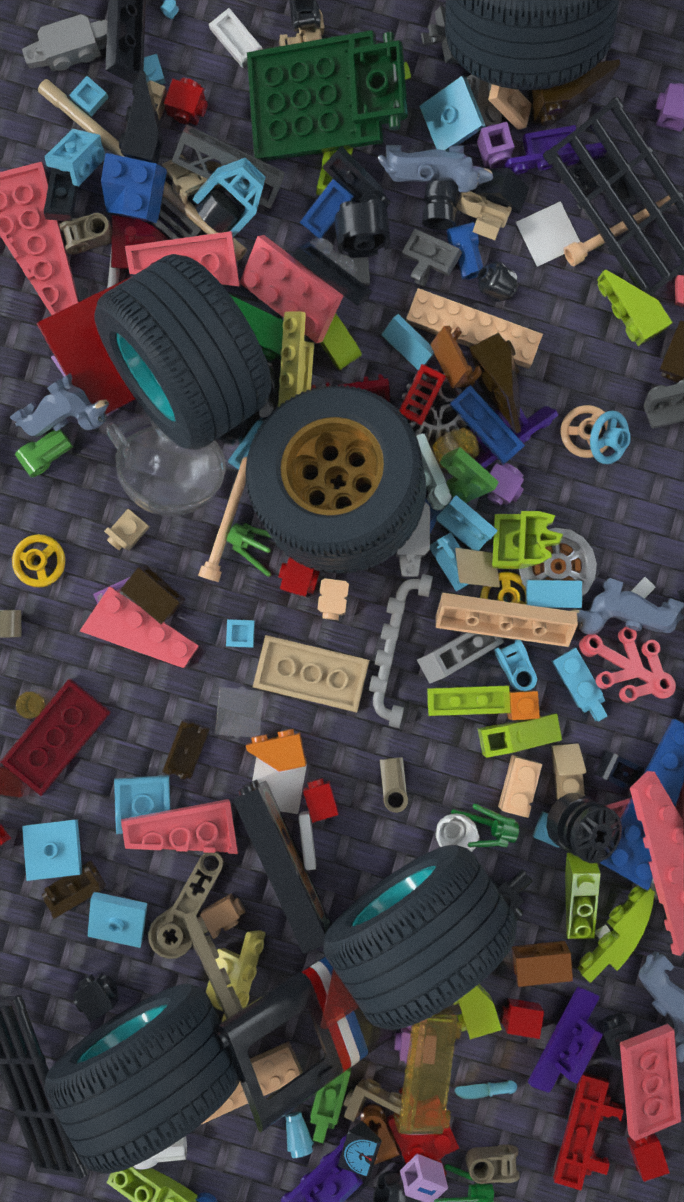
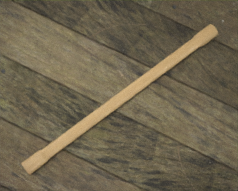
(60, 100)

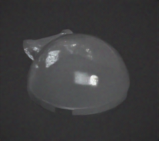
(161, 473)

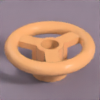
(567, 430)

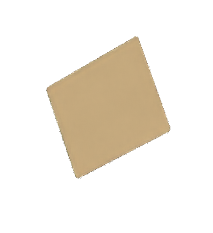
(476, 568)

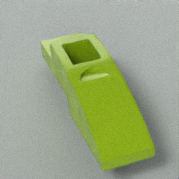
(628, 925)
(149, 1186)

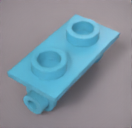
(445, 555)

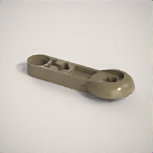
(173, 917)

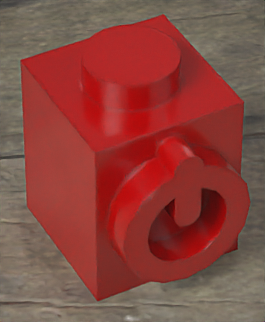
(185, 101)
(298, 578)

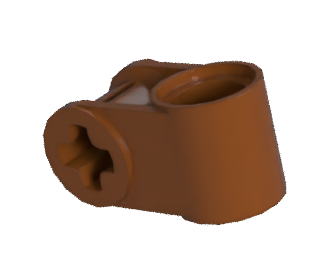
(389, 1146)

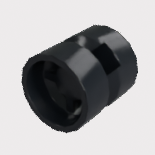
(440, 207)

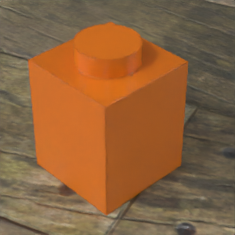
(524, 705)

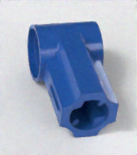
(468, 242)

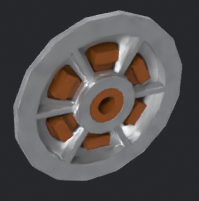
(569, 562)

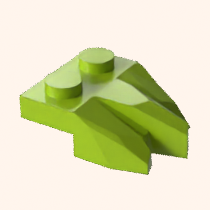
(523, 539)

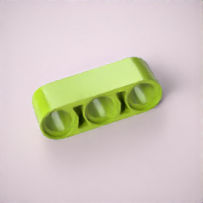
(340, 344)

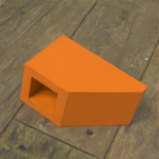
(280, 752)

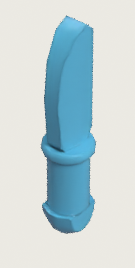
(484, 1090)

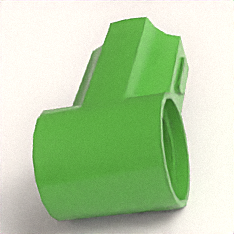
(38, 455)

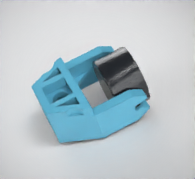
(218, 209)

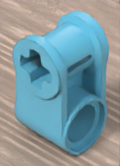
(516, 664)

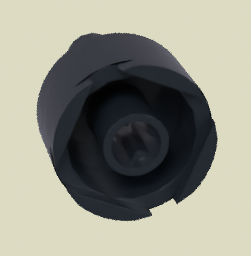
(362, 228)

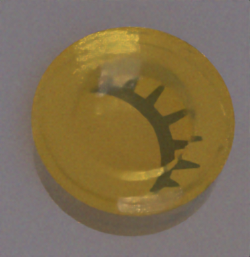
(30, 704)

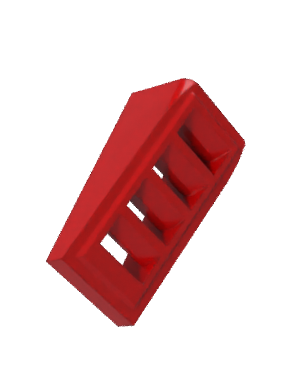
(419, 419)

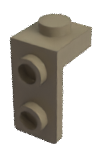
(372, 1090)

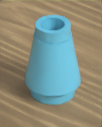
(298, 1136)

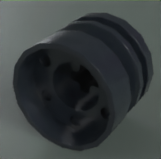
(584, 827)

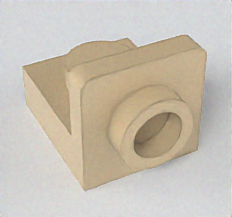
(126, 531)

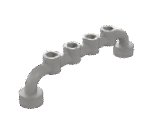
(385, 657)

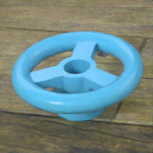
(614, 437)

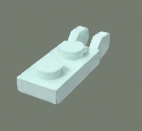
(435, 481)

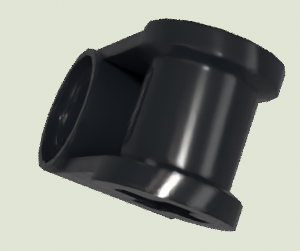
(304, 14)

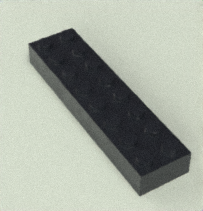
(125, 38)

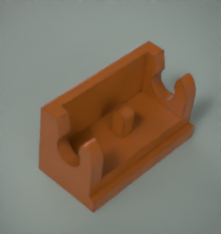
(452, 359)
(542, 963)

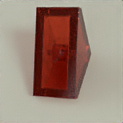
(338, 1003)

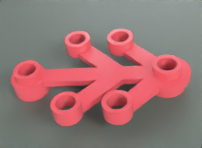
(632, 666)

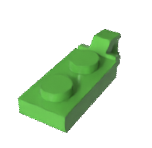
(328, 1105)

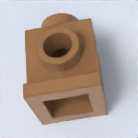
(222, 914)

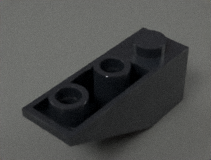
(143, 132)

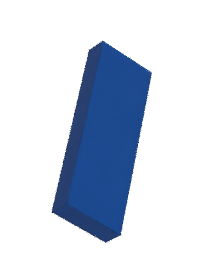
(486, 424)

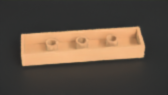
(434, 312)
(506, 619)
(272, 1071)

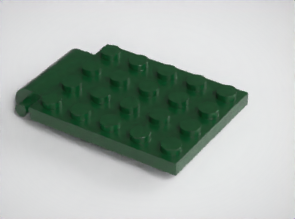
(325, 94)

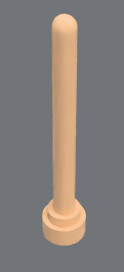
(576, 252)
(211, 569)

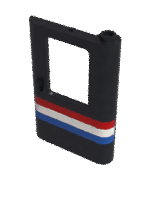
(342, 1043)

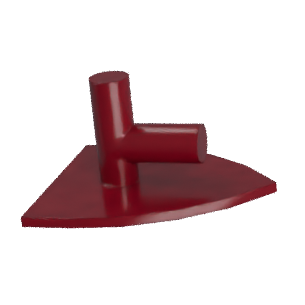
(128, 232)

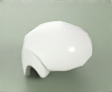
(456, 830)

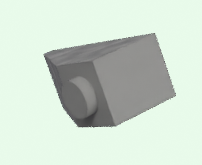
(456, 654)

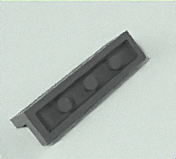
(225, 154)

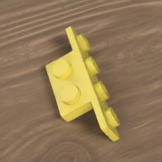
(295, 357)
(239, 968)

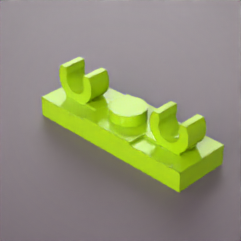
(468, 700)

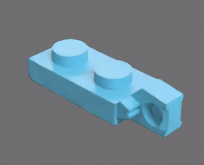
(580, 683)

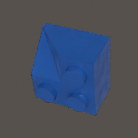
(133, 187)

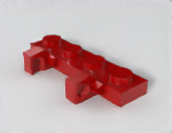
(576, 1151)

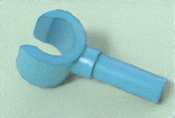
(169, 8)

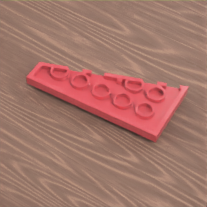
(33, 239)
(666, 846)

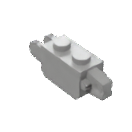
(67, 43)
(416, 546)

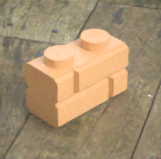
(333, 598)
(520, 786)

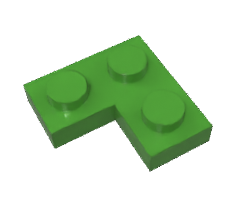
(469, 477)

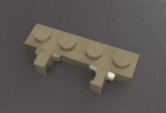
(208, 953)

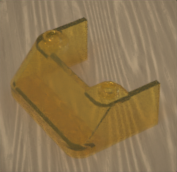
(428, 1075)

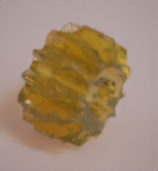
(452, 440)

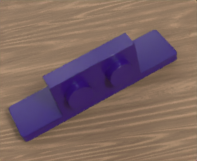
(538, 142)
(537, 421)
(570, 1043)
(326, 1181)

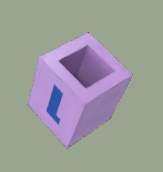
(423, 1179)

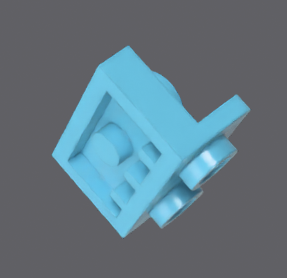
(77, 153)
(466, 524)

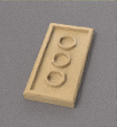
(311, 673)

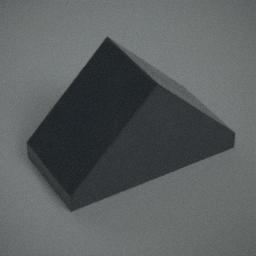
(504, 189)
(618, 770)

